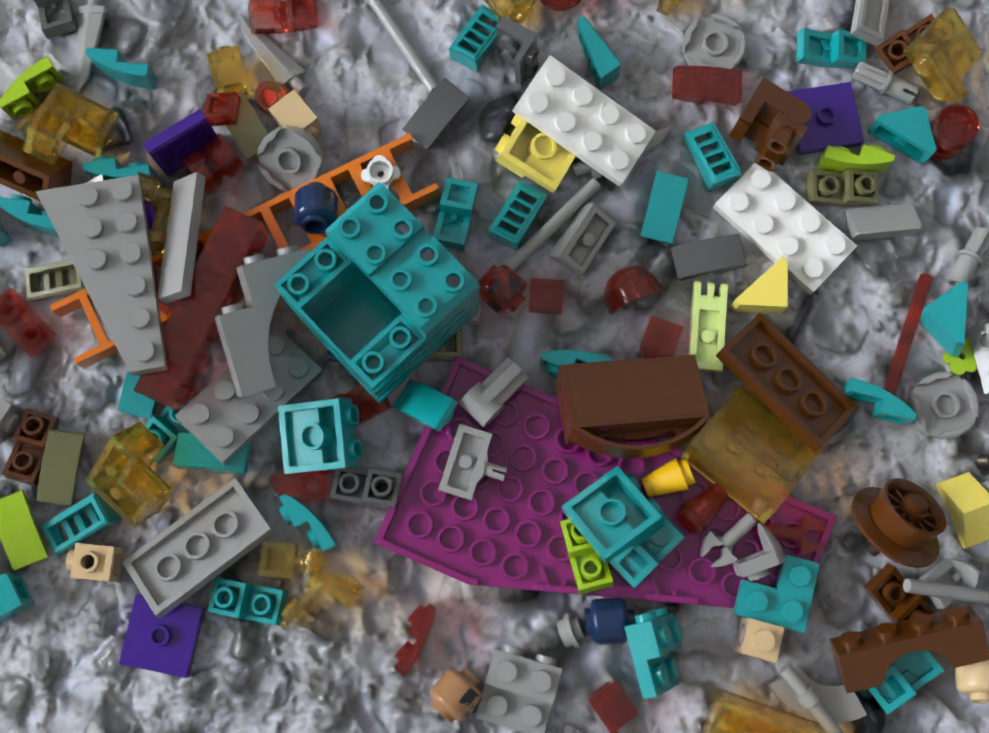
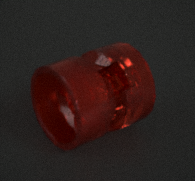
(953, 130)
(222, 155)

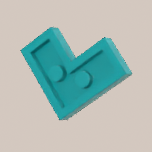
(786, 603)

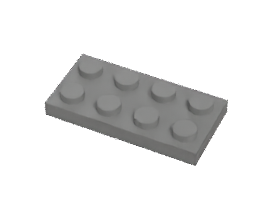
(230, 422)
(197, 548)

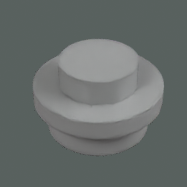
(571, 631)

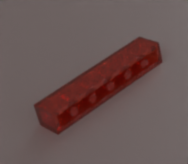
(192, 321)

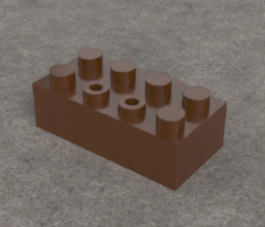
(631, 404)

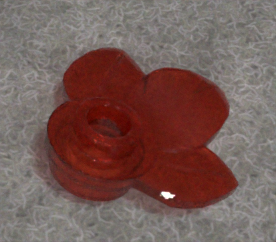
(296, 484)

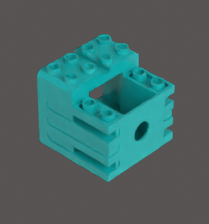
(377, 296)

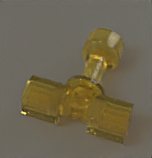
(160, 203)

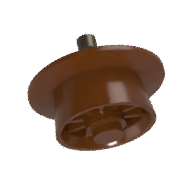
(900, 522)

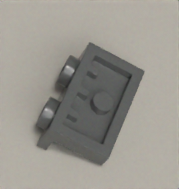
(518, 48)

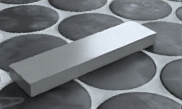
(181, 238)

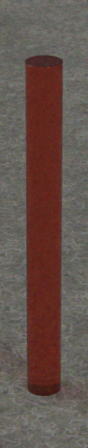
(907, 334)

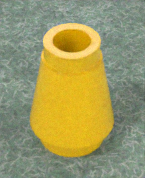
(669, 478)

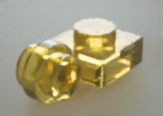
(281, 560)

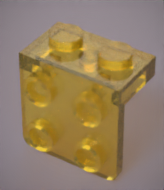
(944, 56)
(343, 587)

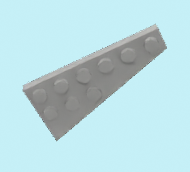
(111, 250)

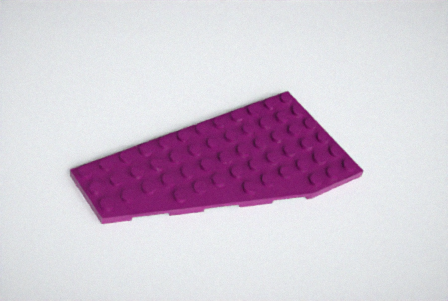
(513, 526)

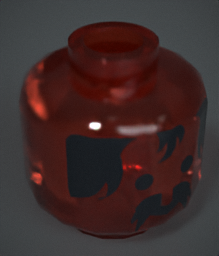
(502, 289)

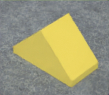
(767, 293)
(967, 508)

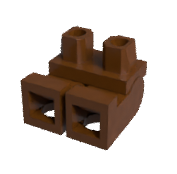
(774, 122)

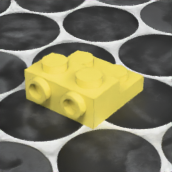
(533, 155)

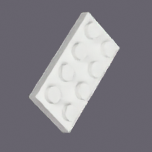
(584, 120)
(785, 226)

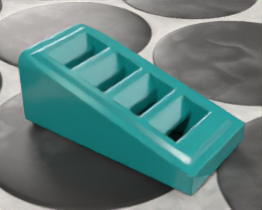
(466, 57)
(600, 58)
(712, 180)
(506, 237)
(99, 512)

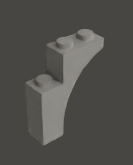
(246, 330)

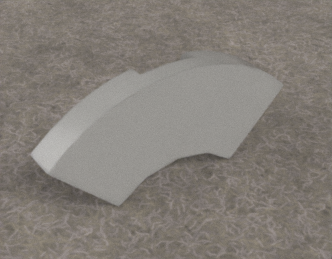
(839, 704)

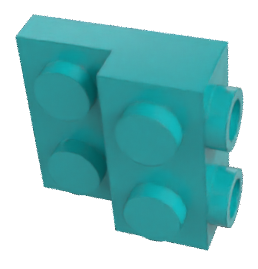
(319, 435)
(614, 514)
(650, 645)

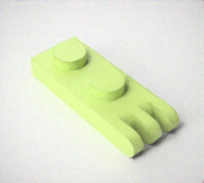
(708, 326)

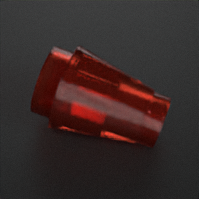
(702, 509)

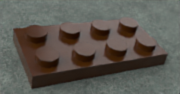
(787, 382)

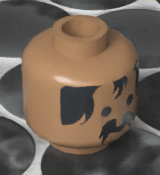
(456, 695)

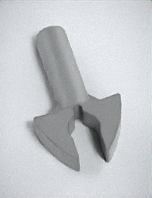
(727, 540)

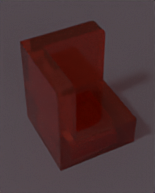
(612, 705)

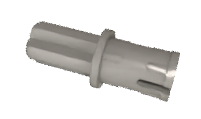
(885, 82)
(969, 257)

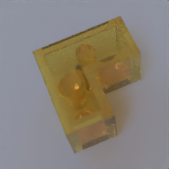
(71, 120)
(126, 477)

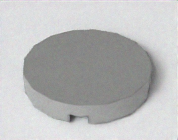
(714, 42)
(289, 157)
(944, 405)

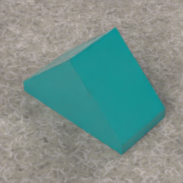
(906, 132)
(947, 318)

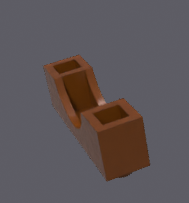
(867, 655)

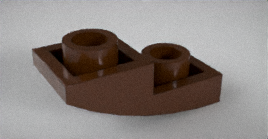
(892, 49)
(30, 440)
(888, 593)

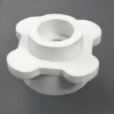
(377, 165)

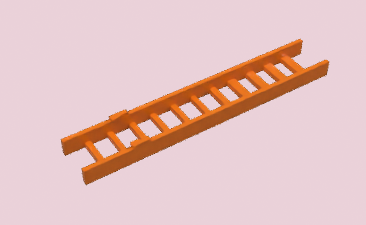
(263, 212)

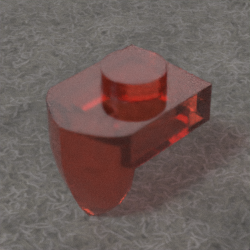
(660, 338)

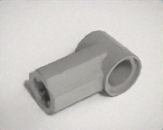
(488, 398)

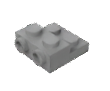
(519, 690)

